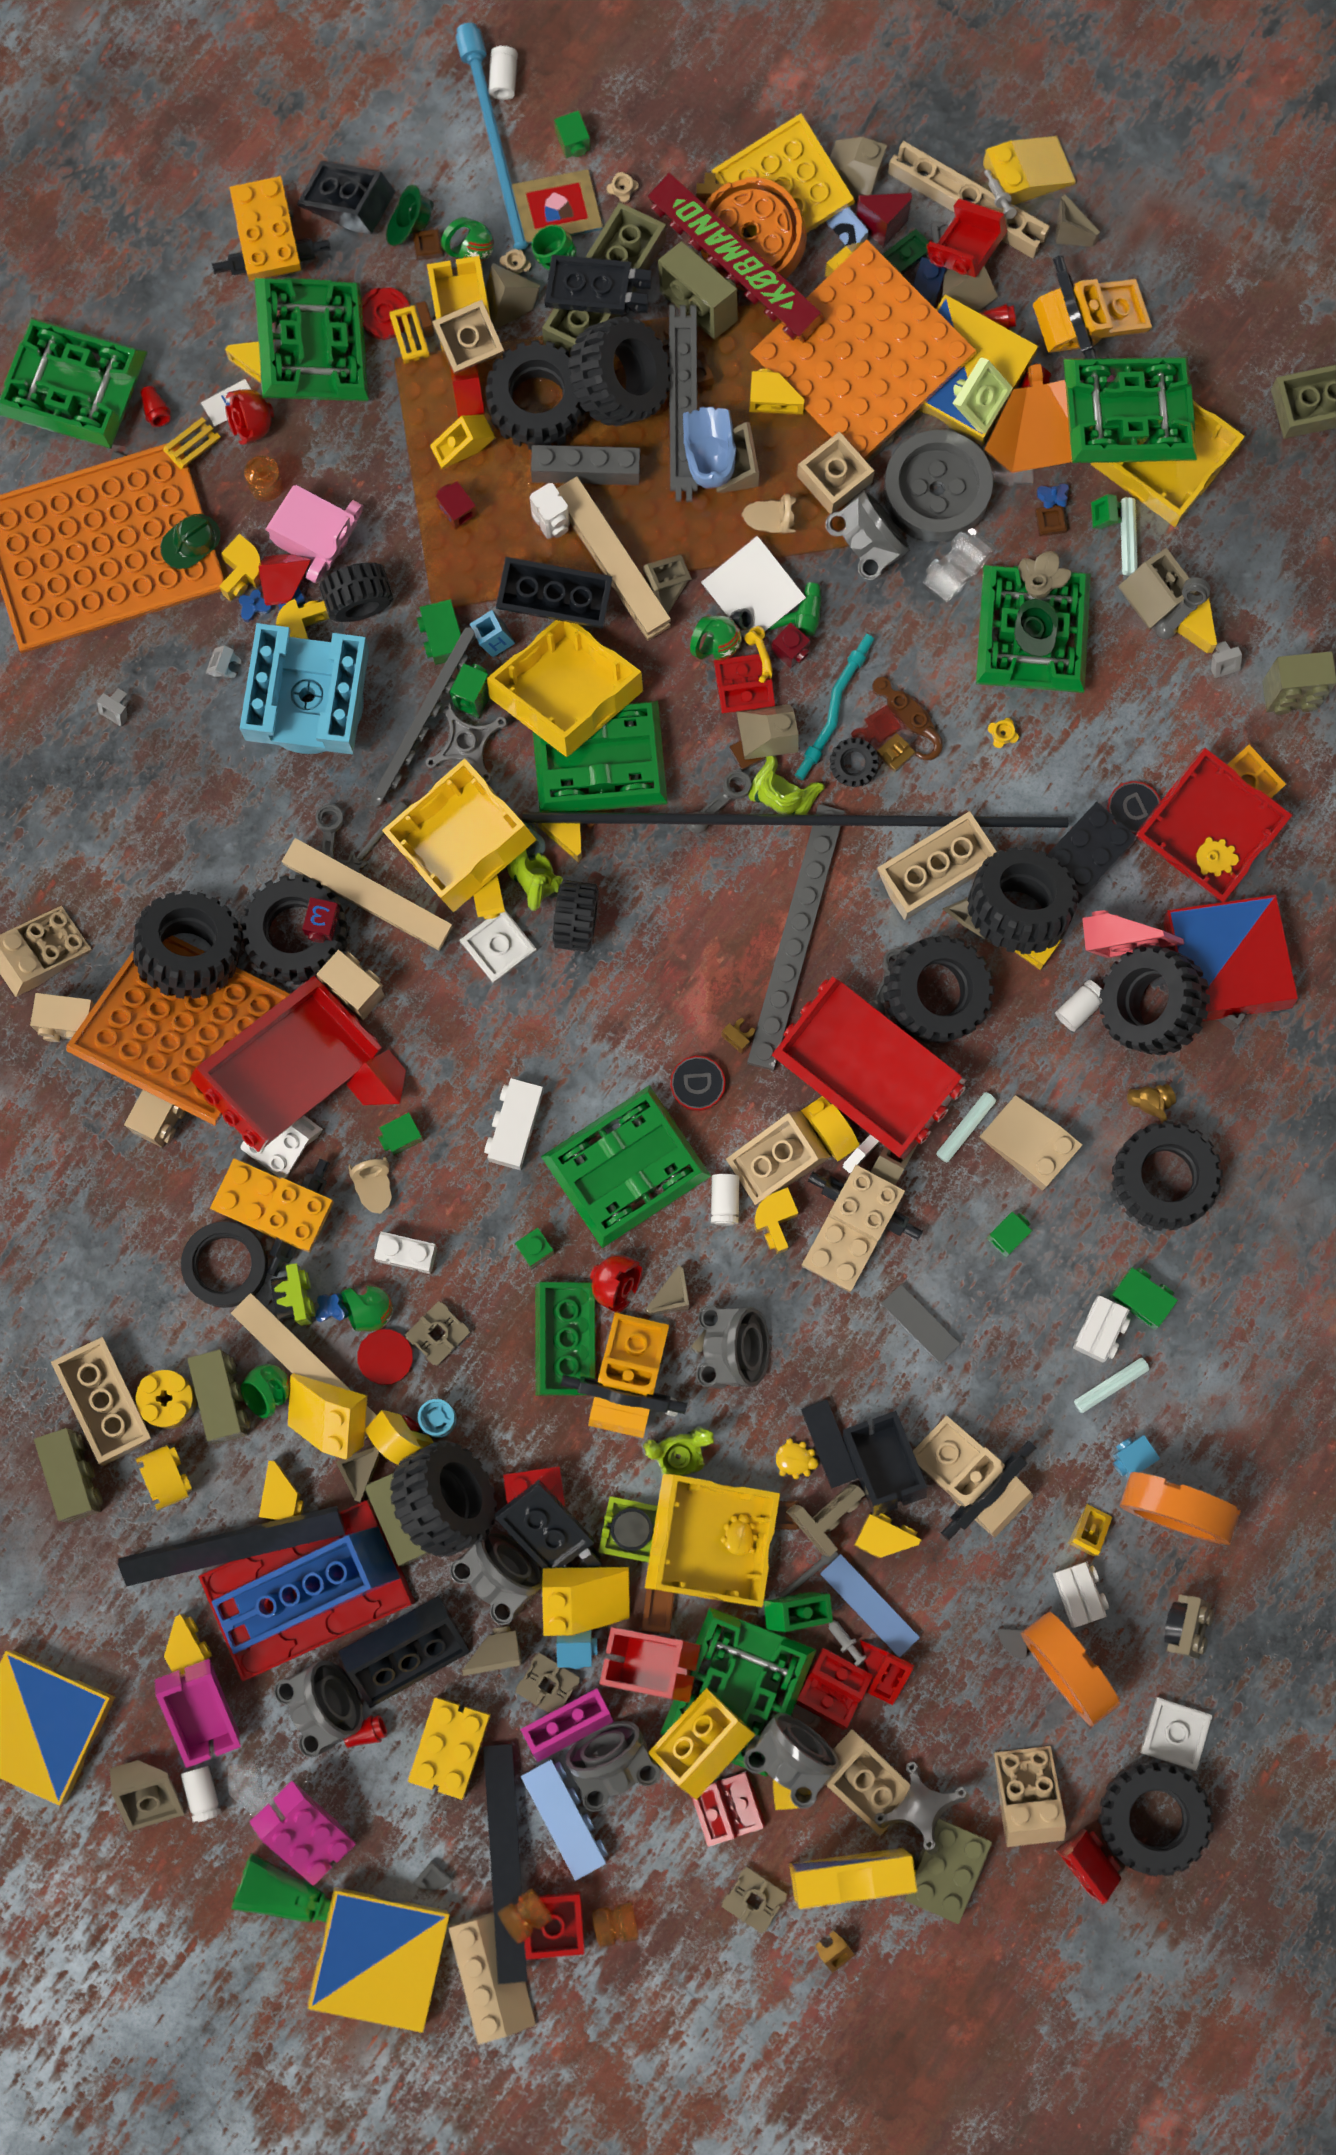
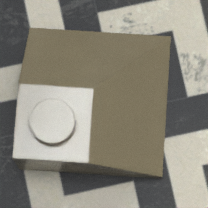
(858, 163)
(768, 731)
(495, 1652)
(144, 1795)

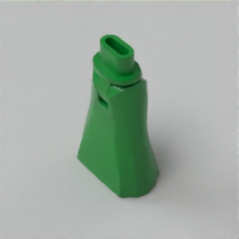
(277, 1893)

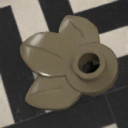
(1043, 572)

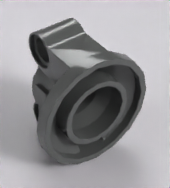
(870, 533)
(733, 1347)
(499, 1574)
(322, 1706)
(793, 1757)
(611, 1763)

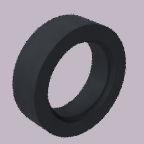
(196, 1245)

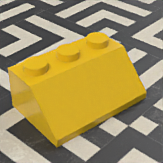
(701, 1744)

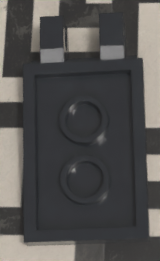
(596, 285)
(547, 1529)

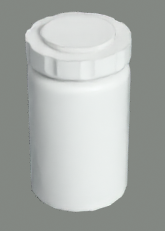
(503, 72)
(1080, 1006)
(725, 1199)
(201, 1794)

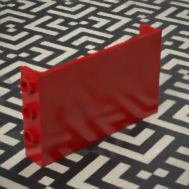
(285, 1063)
(869, 1067)

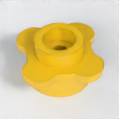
(1003, 725)

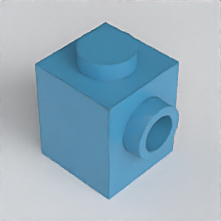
(1134, 1456)
(576, 1650)

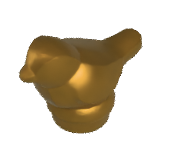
(1152, 1100)

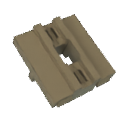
(435, 1317)
(545, 1667)
(737, 1904)

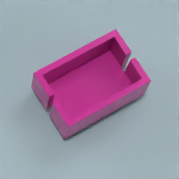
(197, 1713)
(307, 1835)

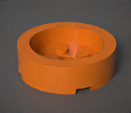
(773, 211)
(1180, 1508)
(1070, 1669)

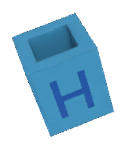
(492, 633)

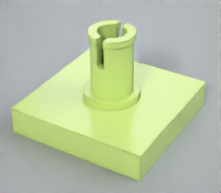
(982, 395)

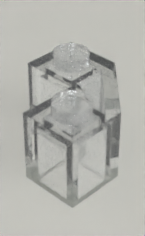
(964, 560)
(247, 1789)

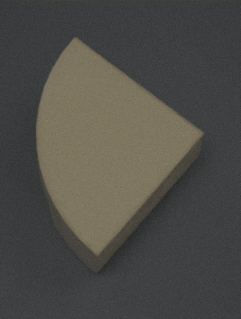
(697, 1346)

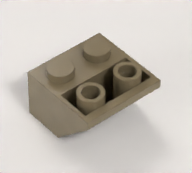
(1155, 588)

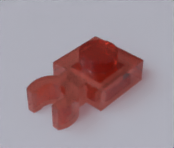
(880, 725)

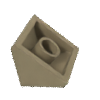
(746, 467)

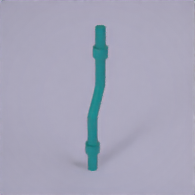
(813, 752)

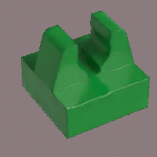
(1105, 512)

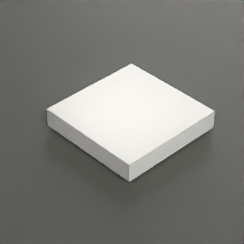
(498, 946)
(1176, 1733)

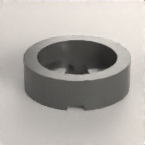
(943, 460)

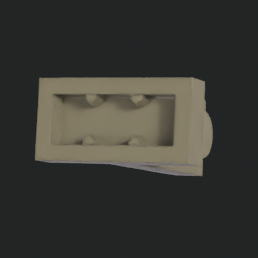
(826, 1518)

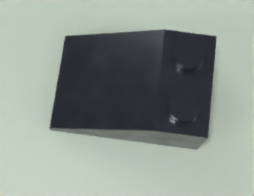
(347, 196)

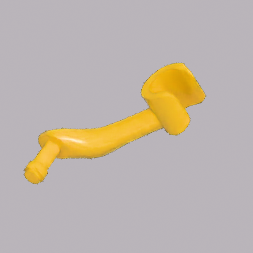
(756, 636)

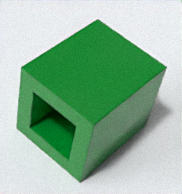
(572, 134)
(399, 1134)
(1010, 1233)
(534, 1248)

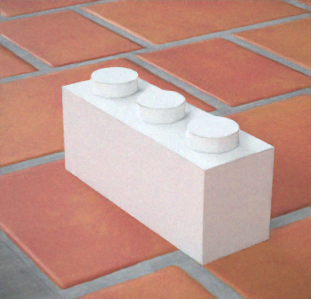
(514, 1123)

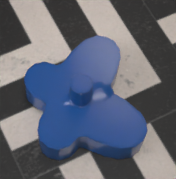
(1053, 495)
(252, 605)
(330, 1306)

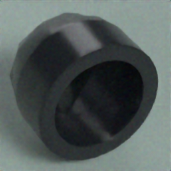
(747, 619)

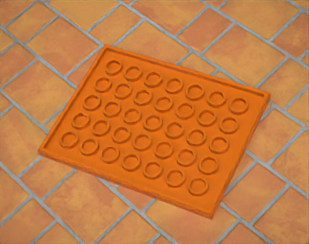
(89, 551)

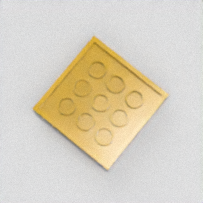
(799, 165)

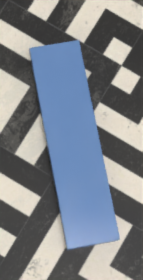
(869, 1605)

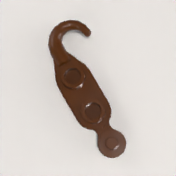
(910, 715)

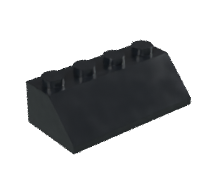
(554, 592)
(403, 1652)

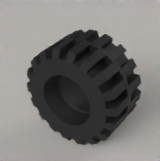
(356, 592)
(575, 916)

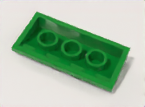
(563, 1336)

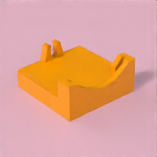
(1256, 772)

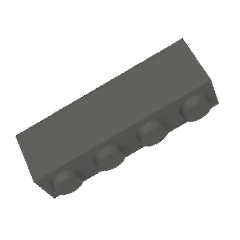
(589, 464)

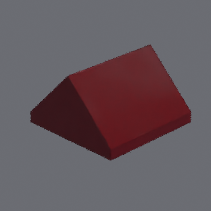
(884, 214)

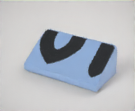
(848, 227)

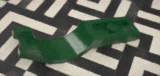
(907, 251)

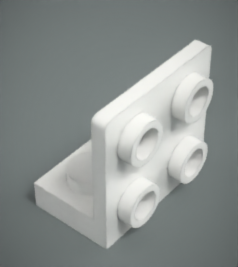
(285, 1149)

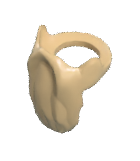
(771, 515)
(372, 1184)

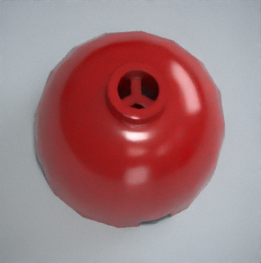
(248, 415)
(615, 1280)

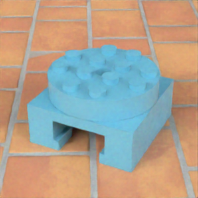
(286, 671)

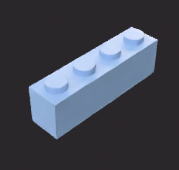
(563, 1818)

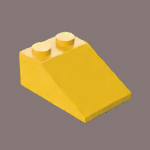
(1029, 167)
(327, 1416)
(583, 1599)

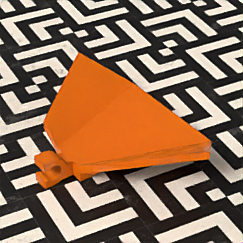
(1032, 426)

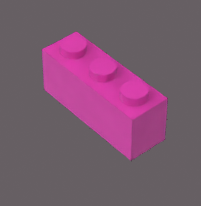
(567, 1725)

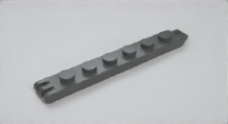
(682, 395)
(429, 708)

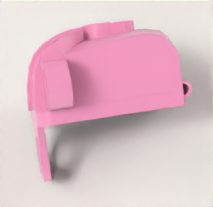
(313, 529)

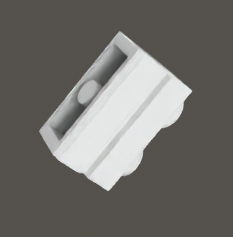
(550, 511)
(405, 1252)
(1101, 1329)
(1080, 1594)

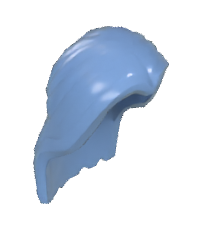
(709, 446)

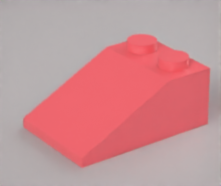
(1114, 936)

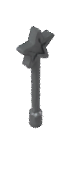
(355, 862)
(825, 1560)

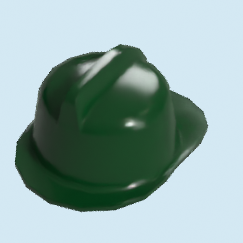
(409, 216)
(190, 541)
(1036, 627)

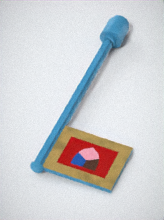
(537, 203)

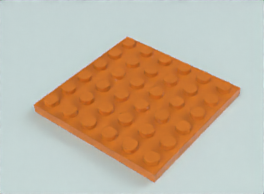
(872, 354)
(163, 1038)

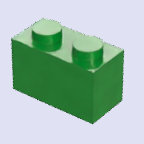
(441, 630)
(470, 690)
(1144, 1297)
(798, 1611)

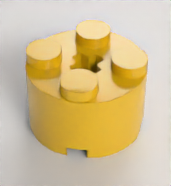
(177, 1411)
(163, 1477)

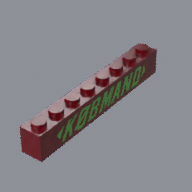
(736, 257)

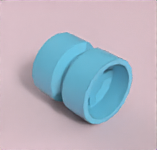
(437, 1418)

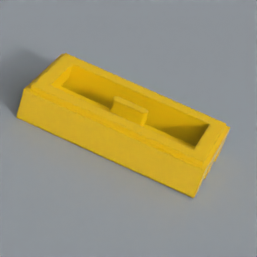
(414, 353)
(206, 431)

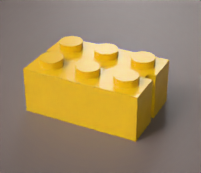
(459, 291)
(449, 1748)

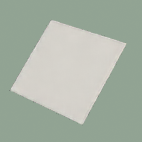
(756, 583)

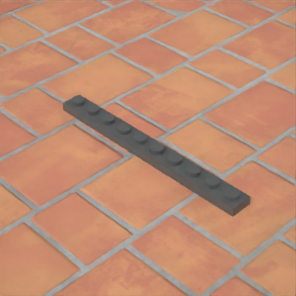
(794, 942)

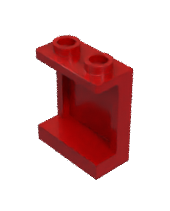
(968, 239)

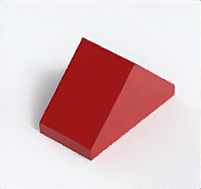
(467, 392)

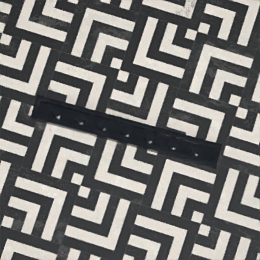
(231, 1546)
(504, 1857)

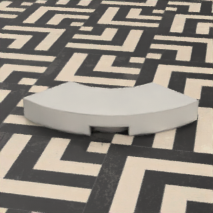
(861, 1153)

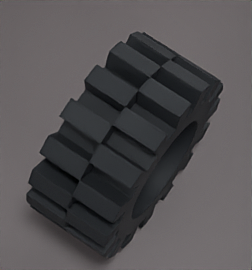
(842, 750)

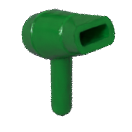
(808, 613)

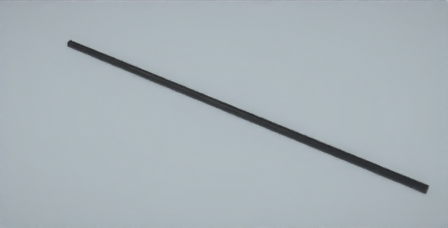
(787, 819)

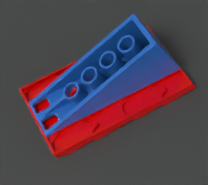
(306, 1594)

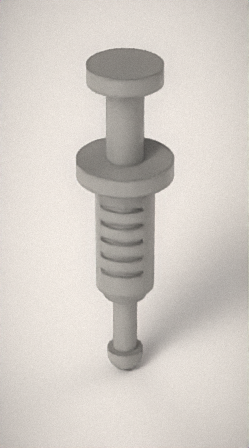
(1001, 198)
(846, 1642)

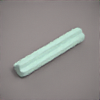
(1128, 536)
(966, 1127)
(1111, 1385)

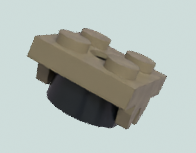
(1187, 1626)

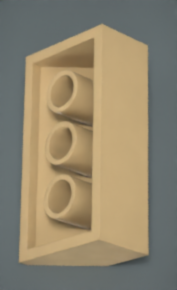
(936, 865)
(101, 1401)
(493, 2007)

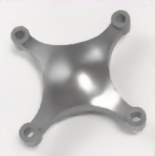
(466, 742)
(922, 1808)

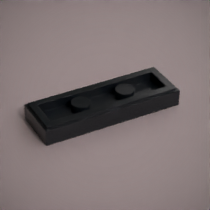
(829, 1444)

